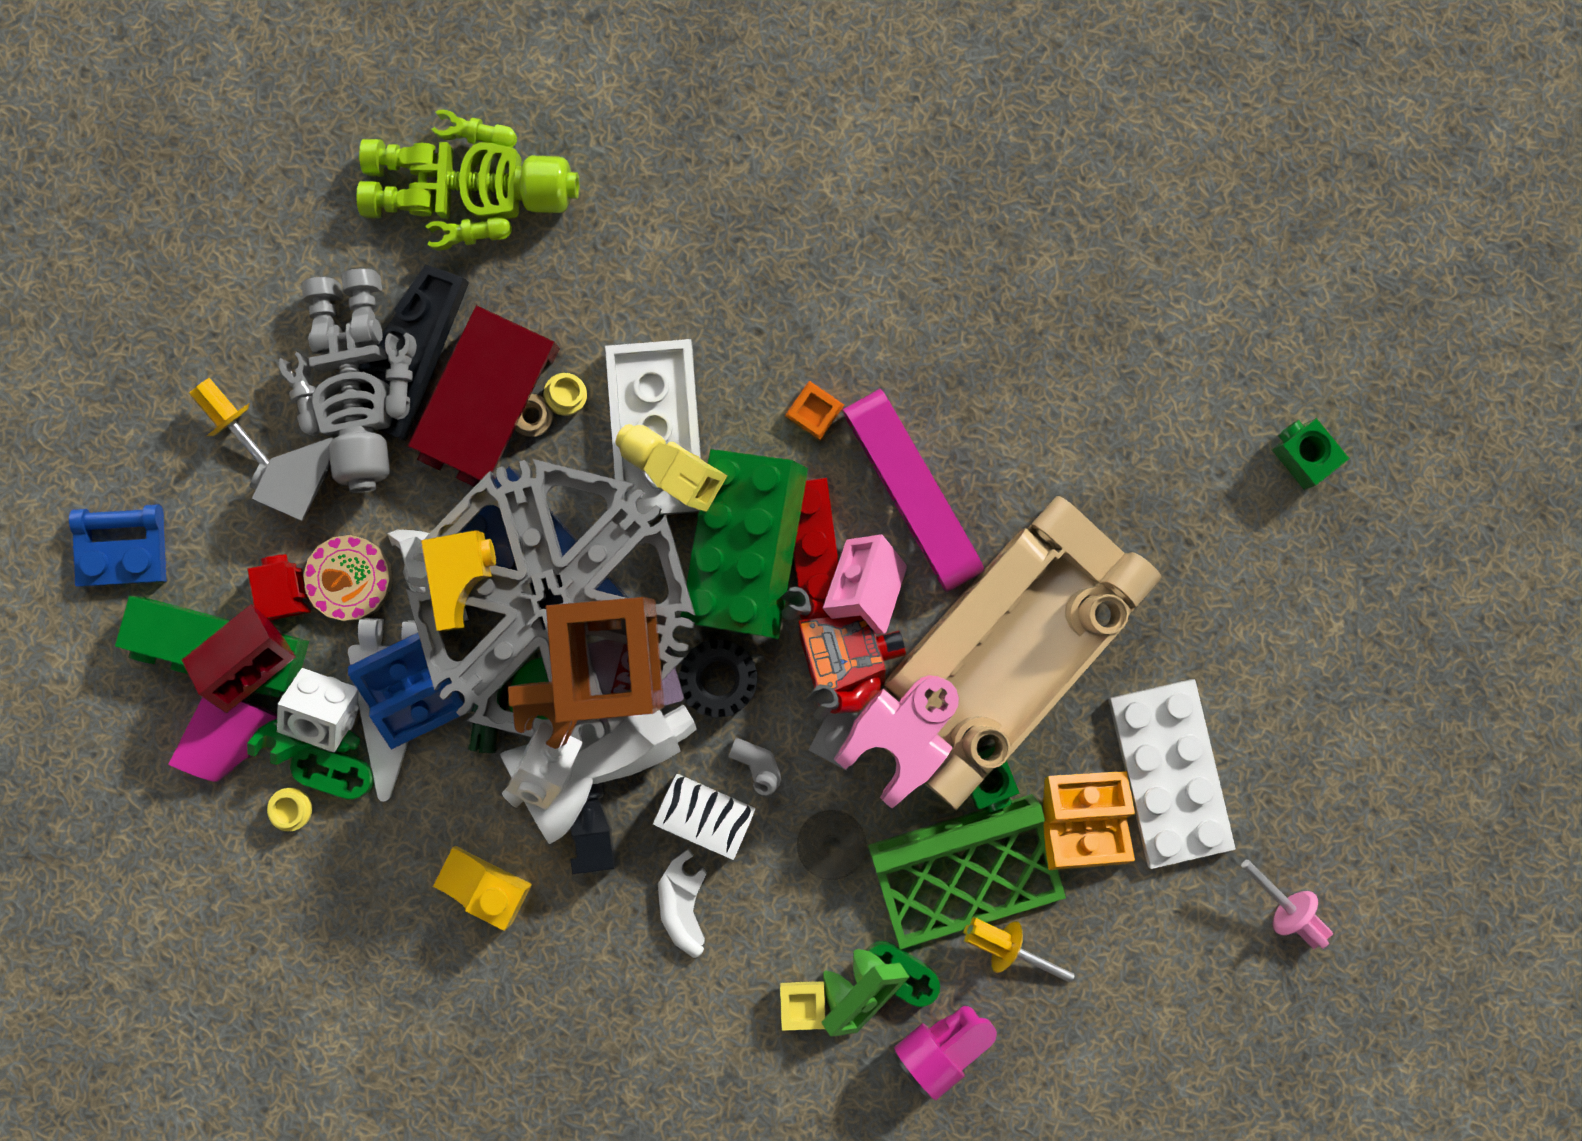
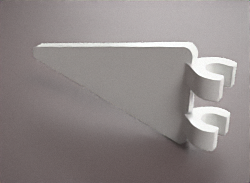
(383, 760)

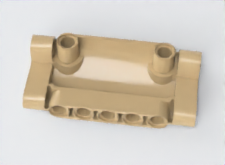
(1022, 638)

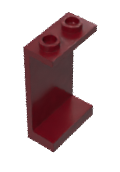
(481, 395)

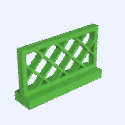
(955, 836)

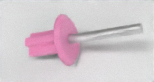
(1294, 912)

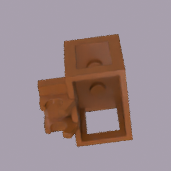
(569, 693)

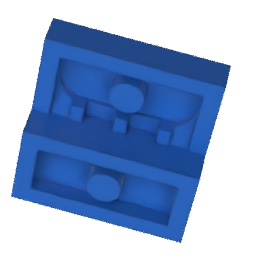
(402, 693)

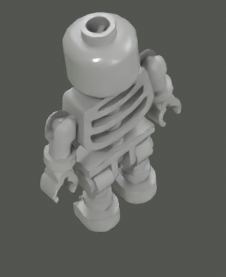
(356, 452)

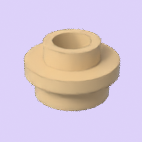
(544, 421)

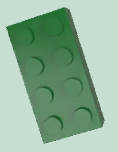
(746, 544)

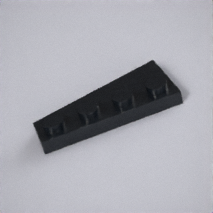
(427, 315)

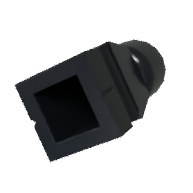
(593, 836)

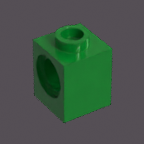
(1327, 456)
(999, 796)

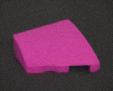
(218, 739)

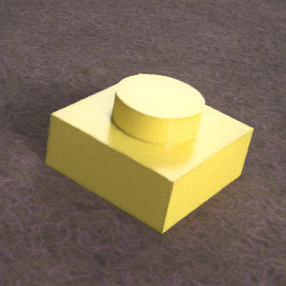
(802, 1005)

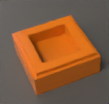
(814, 410)

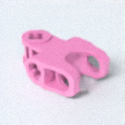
(907, 732)

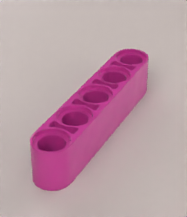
(914, 489)

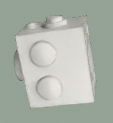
(317, 709)
(543, 769)

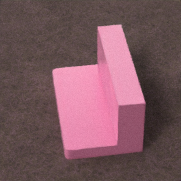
(866, 582)

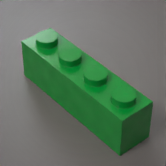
(172, 632)

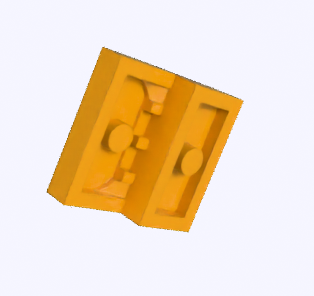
(1087, 820)

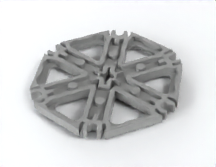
(540, 558)

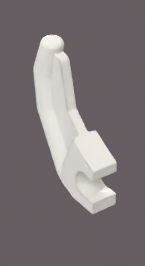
(677, 900)

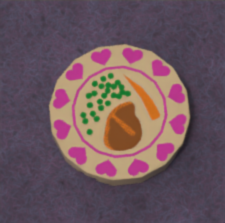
(347, 578)

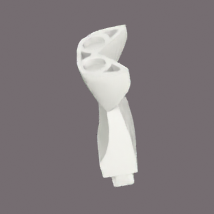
(632, 747)

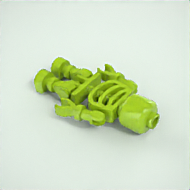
(540, 183)

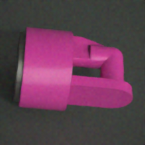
(938, 1054)

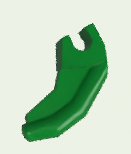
(286, 747)

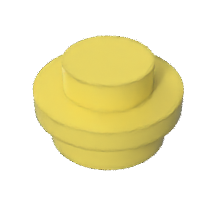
(565, 394)
(289, 809)

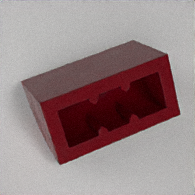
(237, 659)

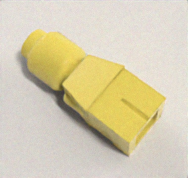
(670, 466)

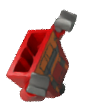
(840, 655)

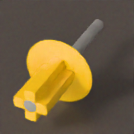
(224, 414)
(1006, 947)

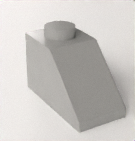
(292, 479)

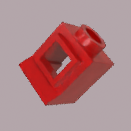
(278, 588)

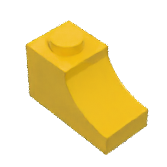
(453, 569)
(482, 888)

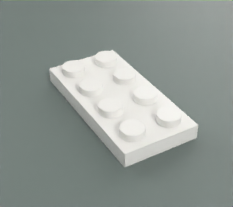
(656, 389)
(1171, 773)

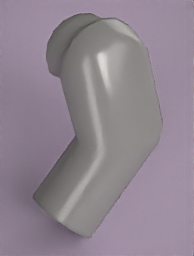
(761, 764)

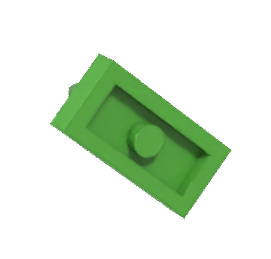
(855, 1005)

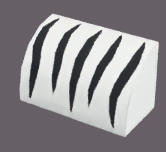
(704, 816)

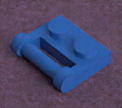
(118, 560)

